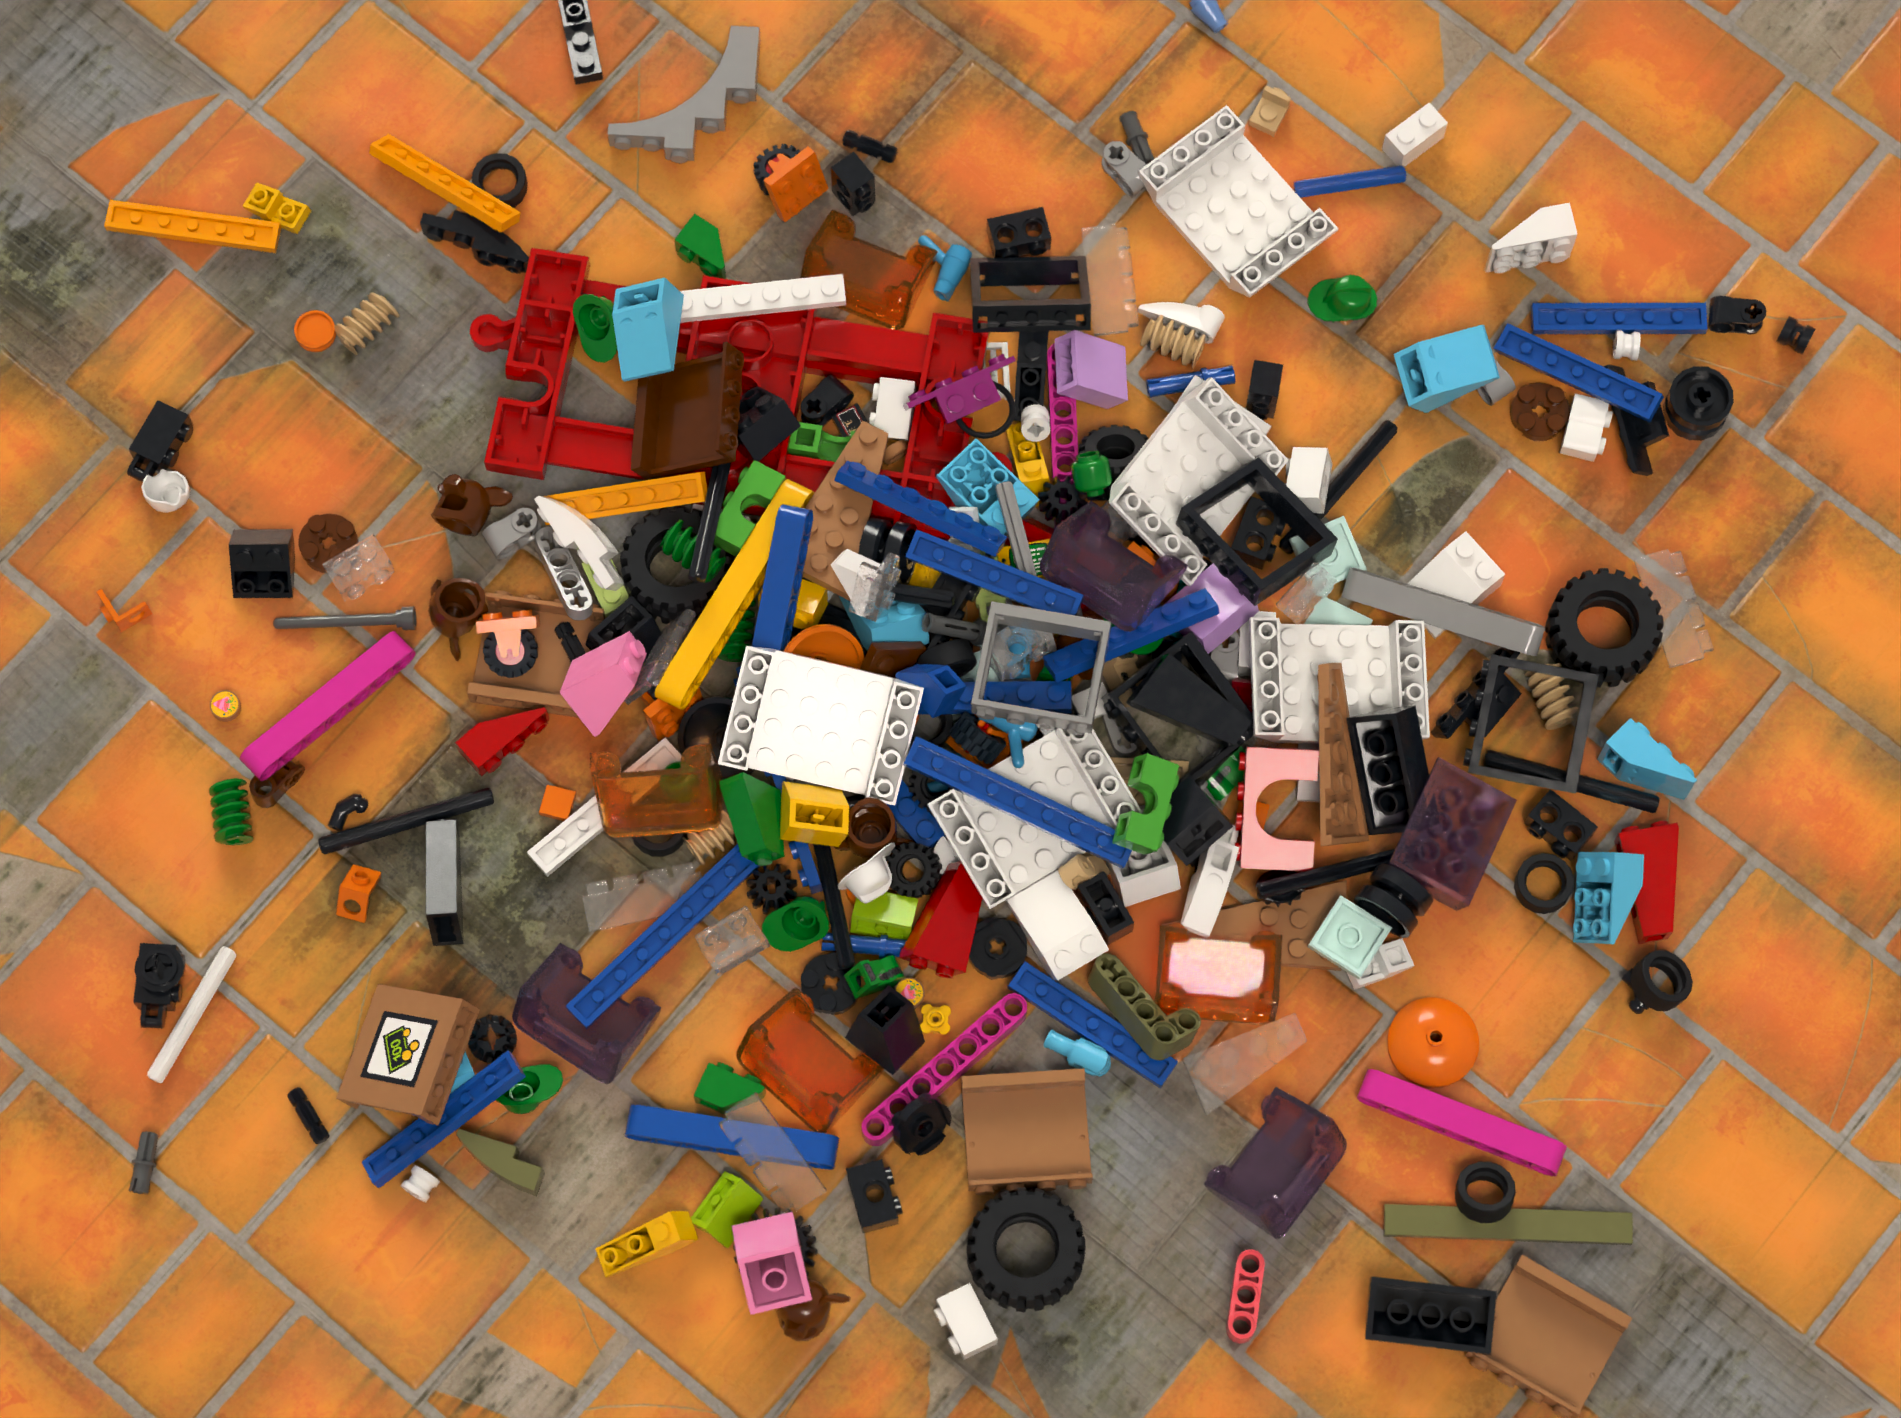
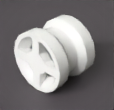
(1626, 345)
(1040, 417)
(420, 1183)

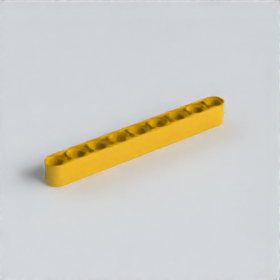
(726, 604)

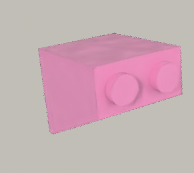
(603, 680)
(771, 1263)

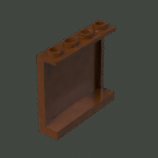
(688, 416)

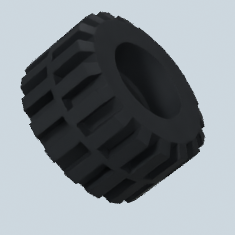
(1117, 444)

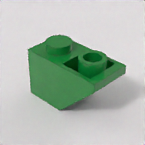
(701, 244)
(723, 1089)

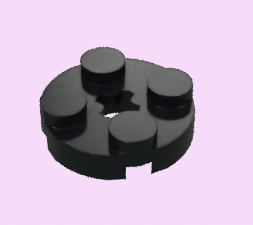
(1014, 952)
(814, 979)
(907, 1122)

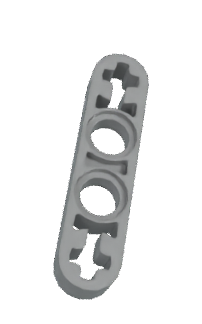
(562, 573)

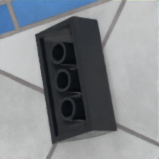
(1388, 766)
(1430, 1315)

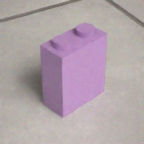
(1091, 369)
(1233, 608)

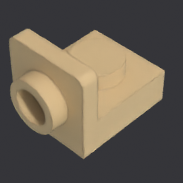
(1270, 110)

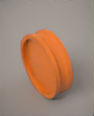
(315, 331)

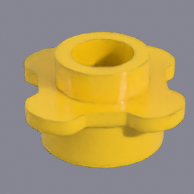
(941, 1026)

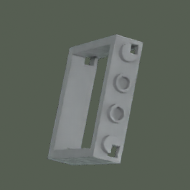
(1047, 622)

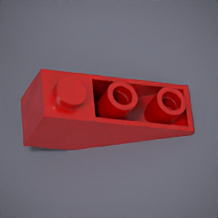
(494, 739)

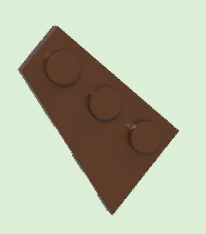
(891, 657)

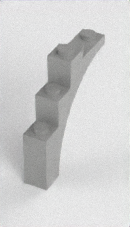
(705, 111)

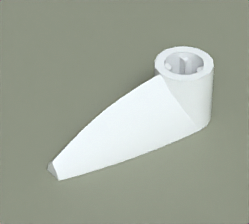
(1202, 320)

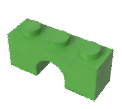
(813, 442)
(757, 488)
(1156, 782)

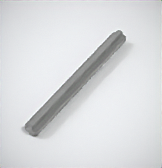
(1017, 535)

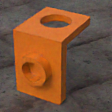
(123, 621)
(357, 887)

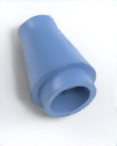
(1209, 13)

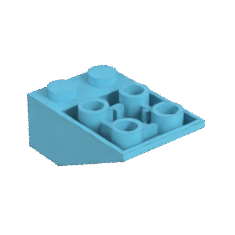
(647, 327)
(1446, 367)
(972, 482)
(897, 624)
(1643, 762)
(1605, 894)

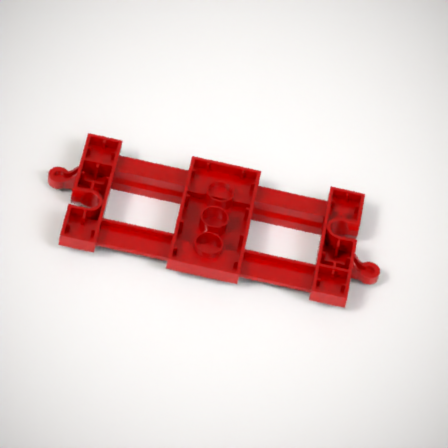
(776, 358)

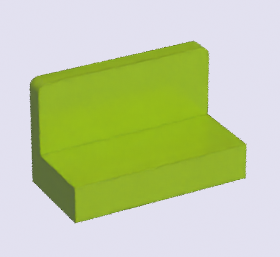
(885, 915)
(726, 1205)

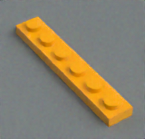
(444, 183)
(192, 226)
(636, 496)

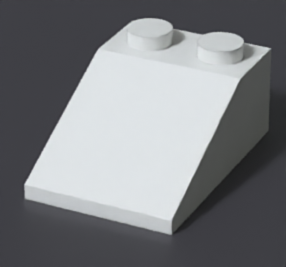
(1461, 573)
(1145, 875)
(1057, 926)

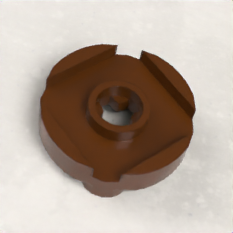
(1528, 422)
(320, 528)

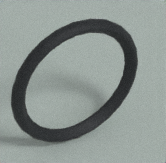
(1003, 428)

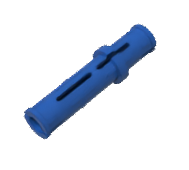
(1179, 382)
(869, 945)

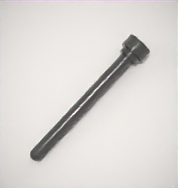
(403, 619)

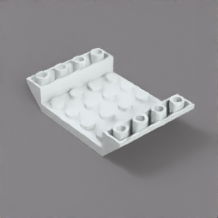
(1233, 205)
(1185, 456)
(1379, 666)
(821, 723)
(1011, 855)

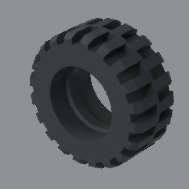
(635, 567)
(1620, 595)
(1030, 1208)

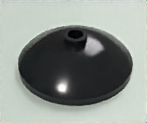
(707, 725)

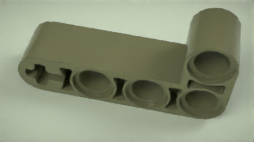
(1138, 1013)

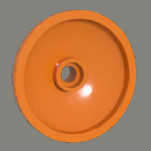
(828, 644)
(1431, 1062)

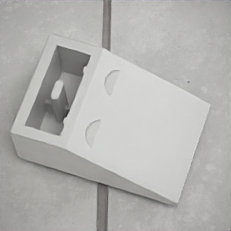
(1540, 238)

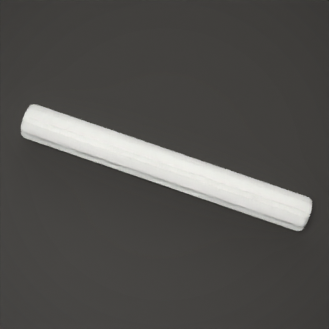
(191, 1014)

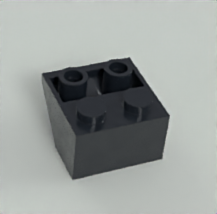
(763, 423)
(262, 563)
(627, 617)
(1193, 821)
(887, 1030)

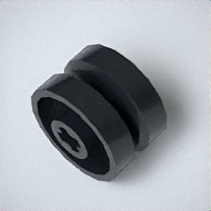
(1698, 403)
(881, 538)
(1394, 899)

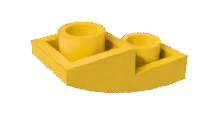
(274, 207)

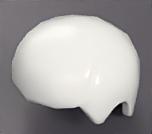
(166, 491)

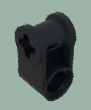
(1733, 315)
(827, 399)

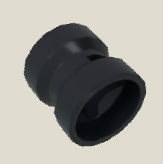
(1789, 332)

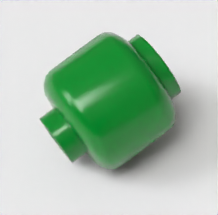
(1091, 473)

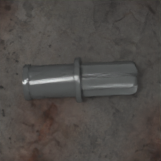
(1136, 137)
(144, 1163)

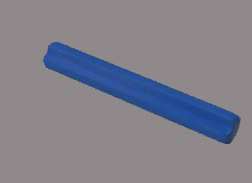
(1350, 181)

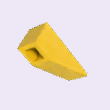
(1027, 460)
(647, 1242)

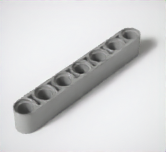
(1443, 611)

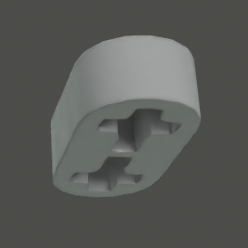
(1114, 736)

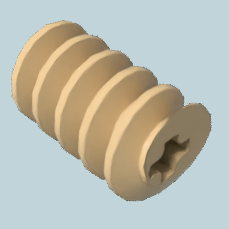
(365, 321)
(1173, 341)
(1552, 699)
(704, 842)

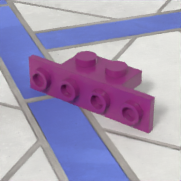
(965, 395)

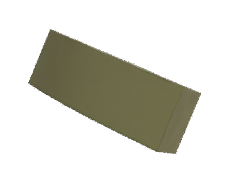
(502, 1162)

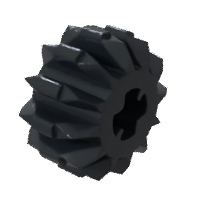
(1051, 497)
(759, 888)

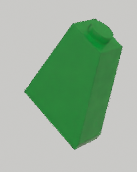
(755, 817)

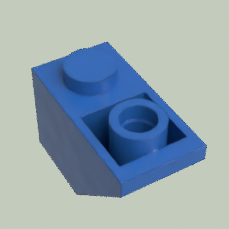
(940, 686)

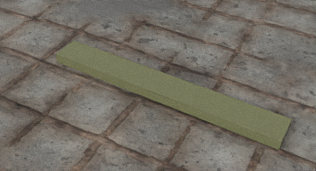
(1518, 1225)

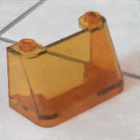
(876, 281)
(658, 799)
(1219, 976)
(804, 1063)

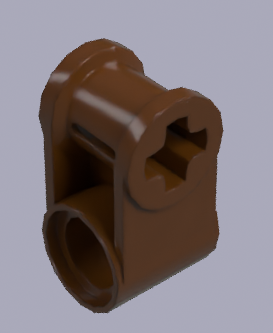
(279, 782)

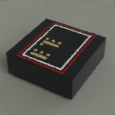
(848, 420)

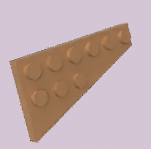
(841, 511)
(1340, 795)
(1295, 922)

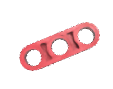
(1249, 1281)

